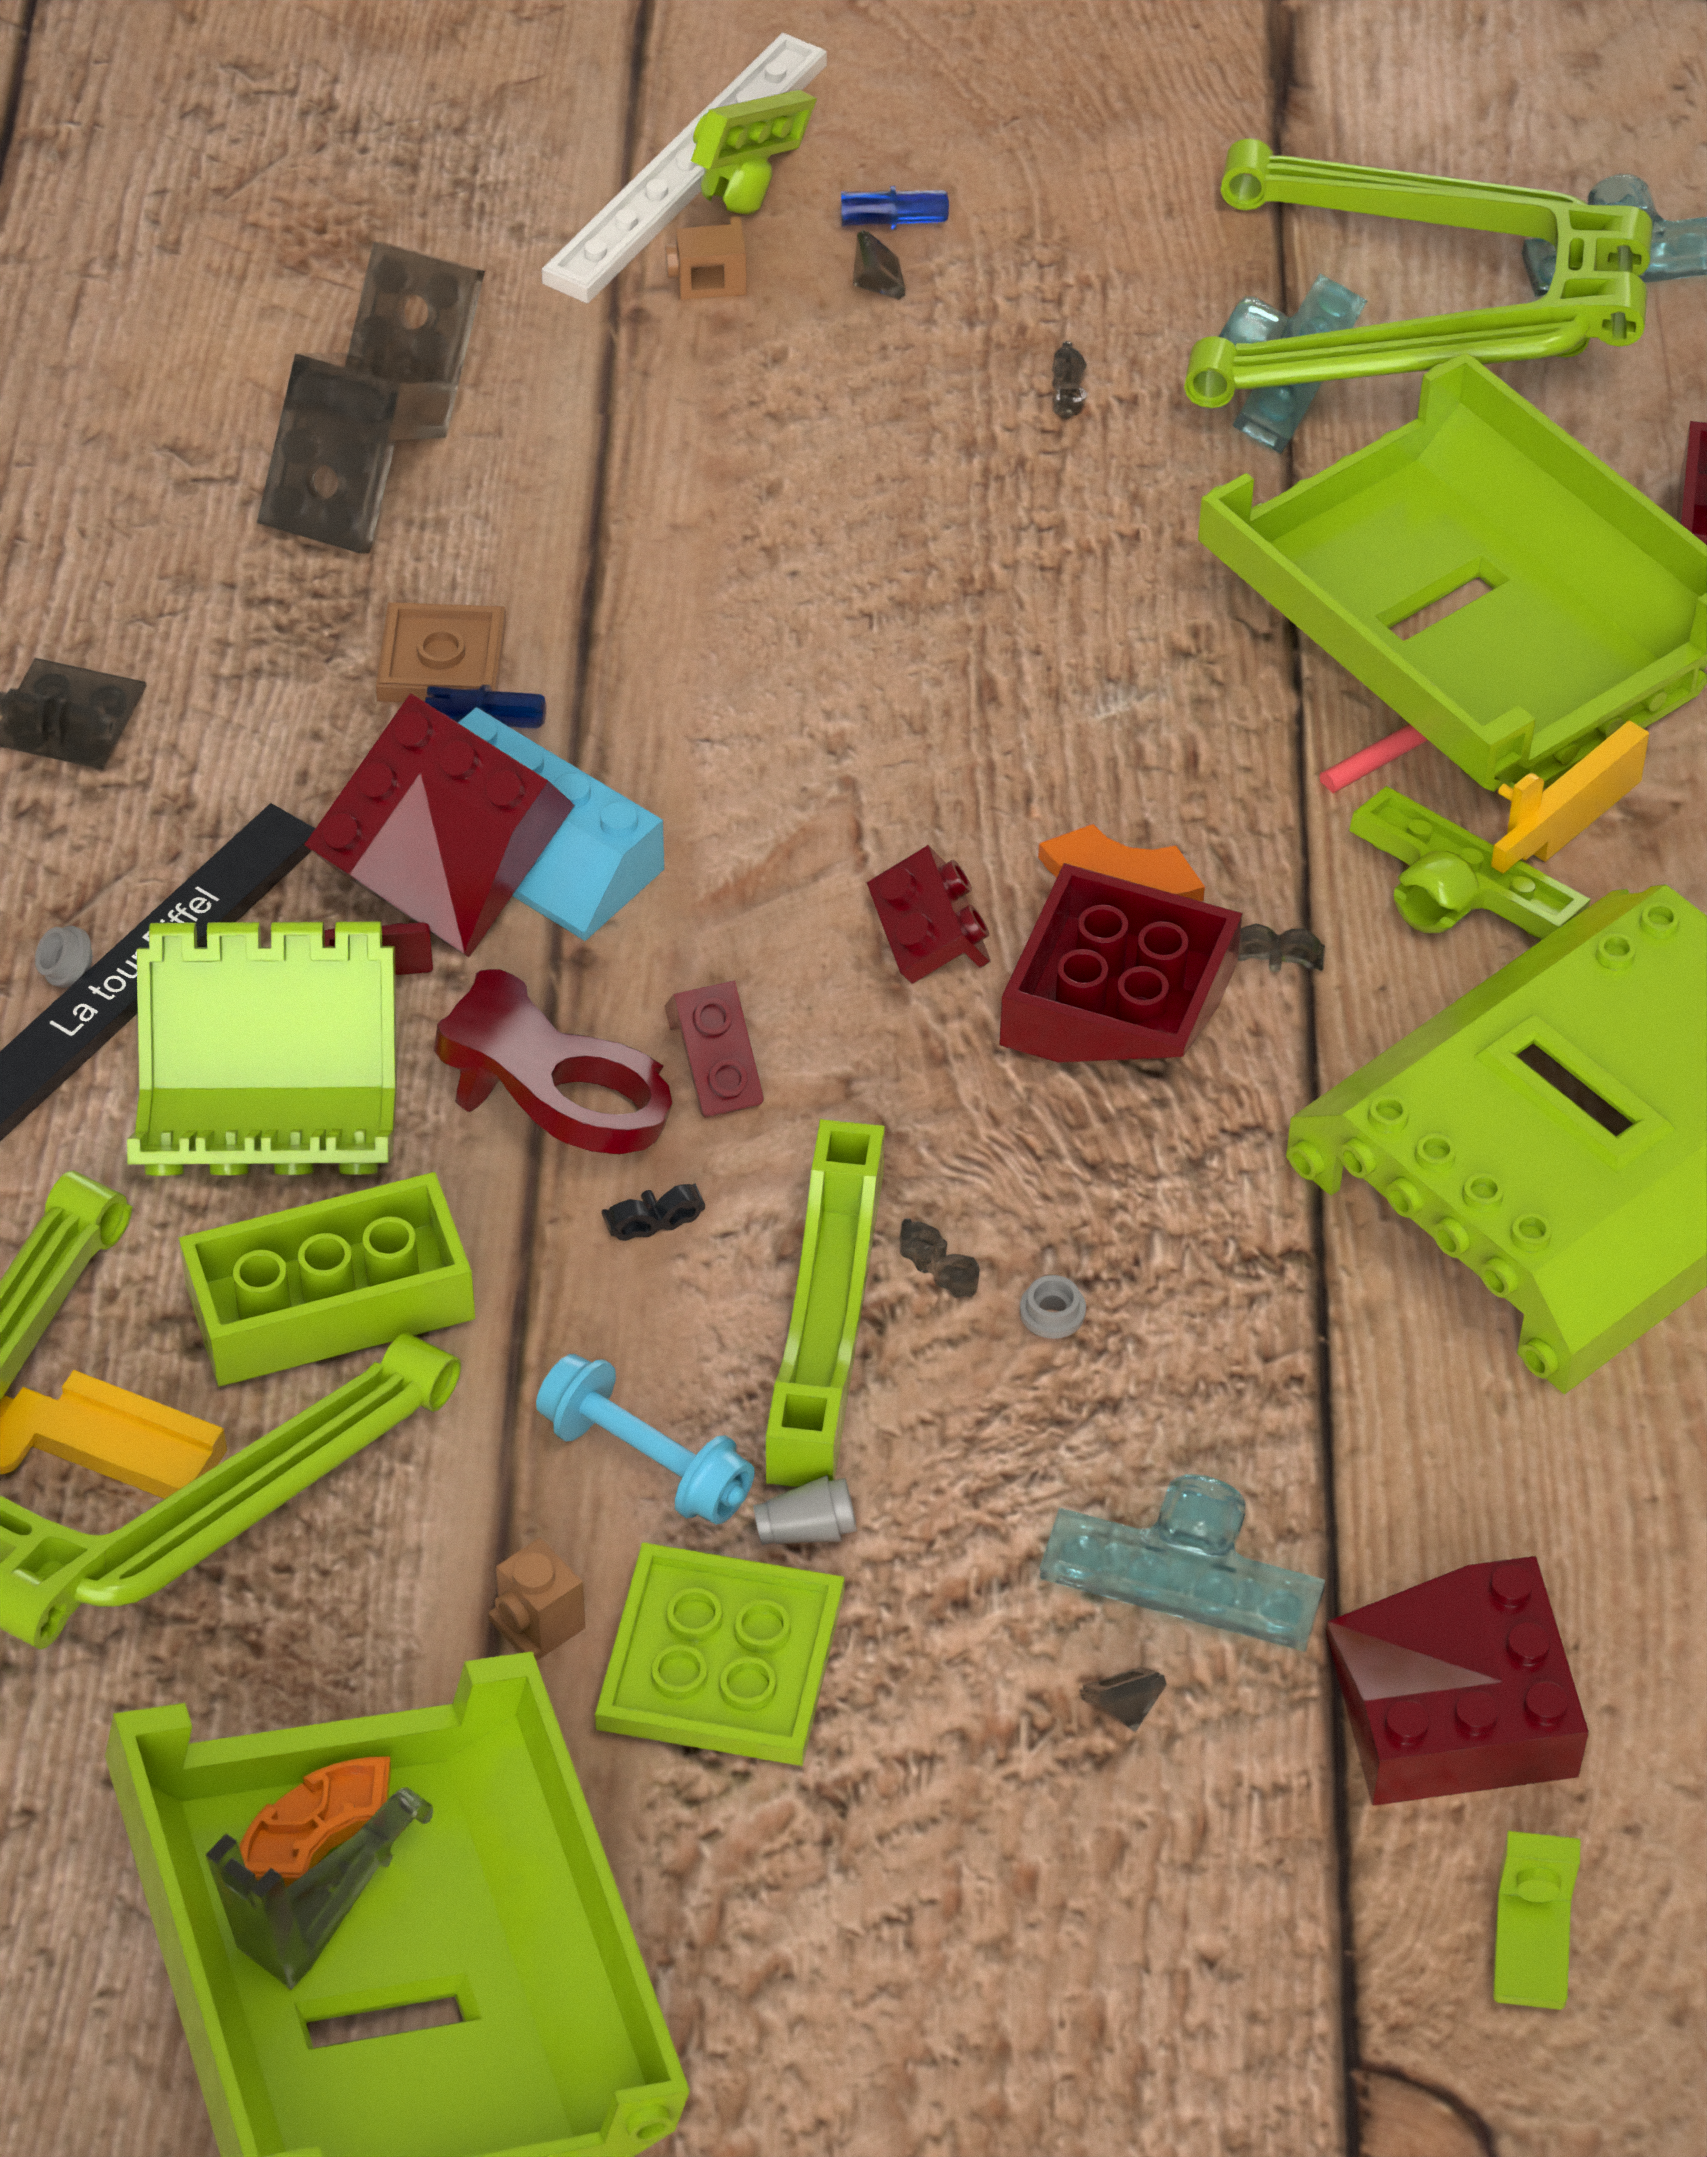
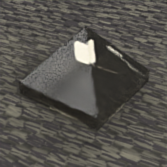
(877, 267)
(1126, 1695)

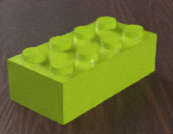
(327, 1278)

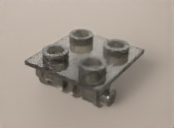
(68, 712)

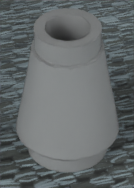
(807, 1514)

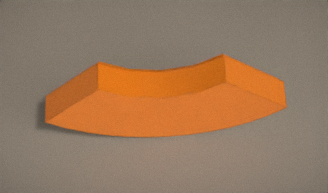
(1092, 850)
(315, 1817)

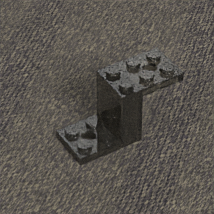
(359, 402)

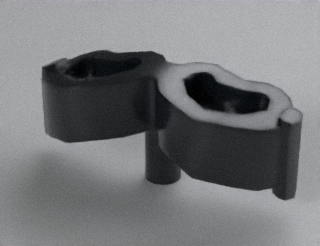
(646, 1217)

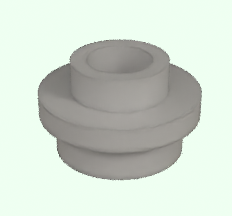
(64, 955)
(1057, 1294)

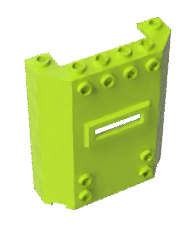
(1590, 579)
(1511, 1173)
(481, 1905)

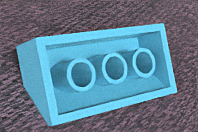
(600, 851)

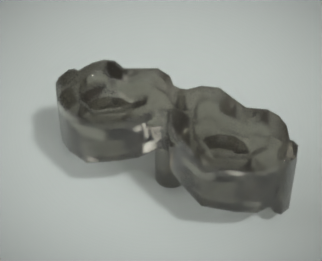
(1069, 372)
(1290, 946)
(928, 1253)

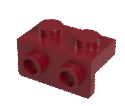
(928, 914)

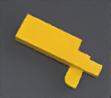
(1551, 818)
(110, 1434)

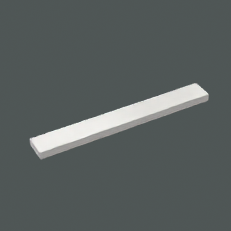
(669, 179)

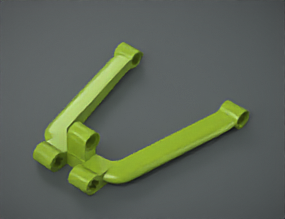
(1589, 297)
(55, 1568)

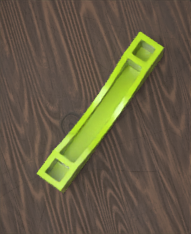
(828, 1304)

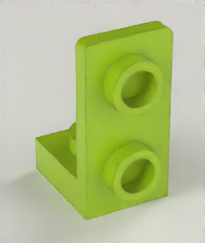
(1534, 1919)

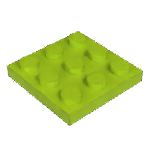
(720, 1654)

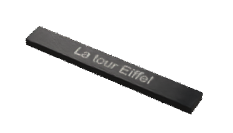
(107, 993)

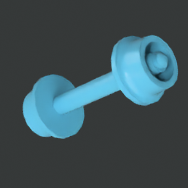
(712, 1480)

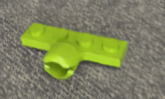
(738, 141)
(1454, 872)

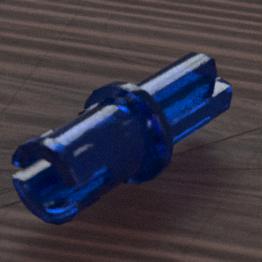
(894, 207)
(510, 708)

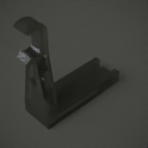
(292, 1925)

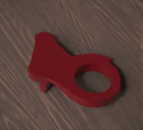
(505, 1038)

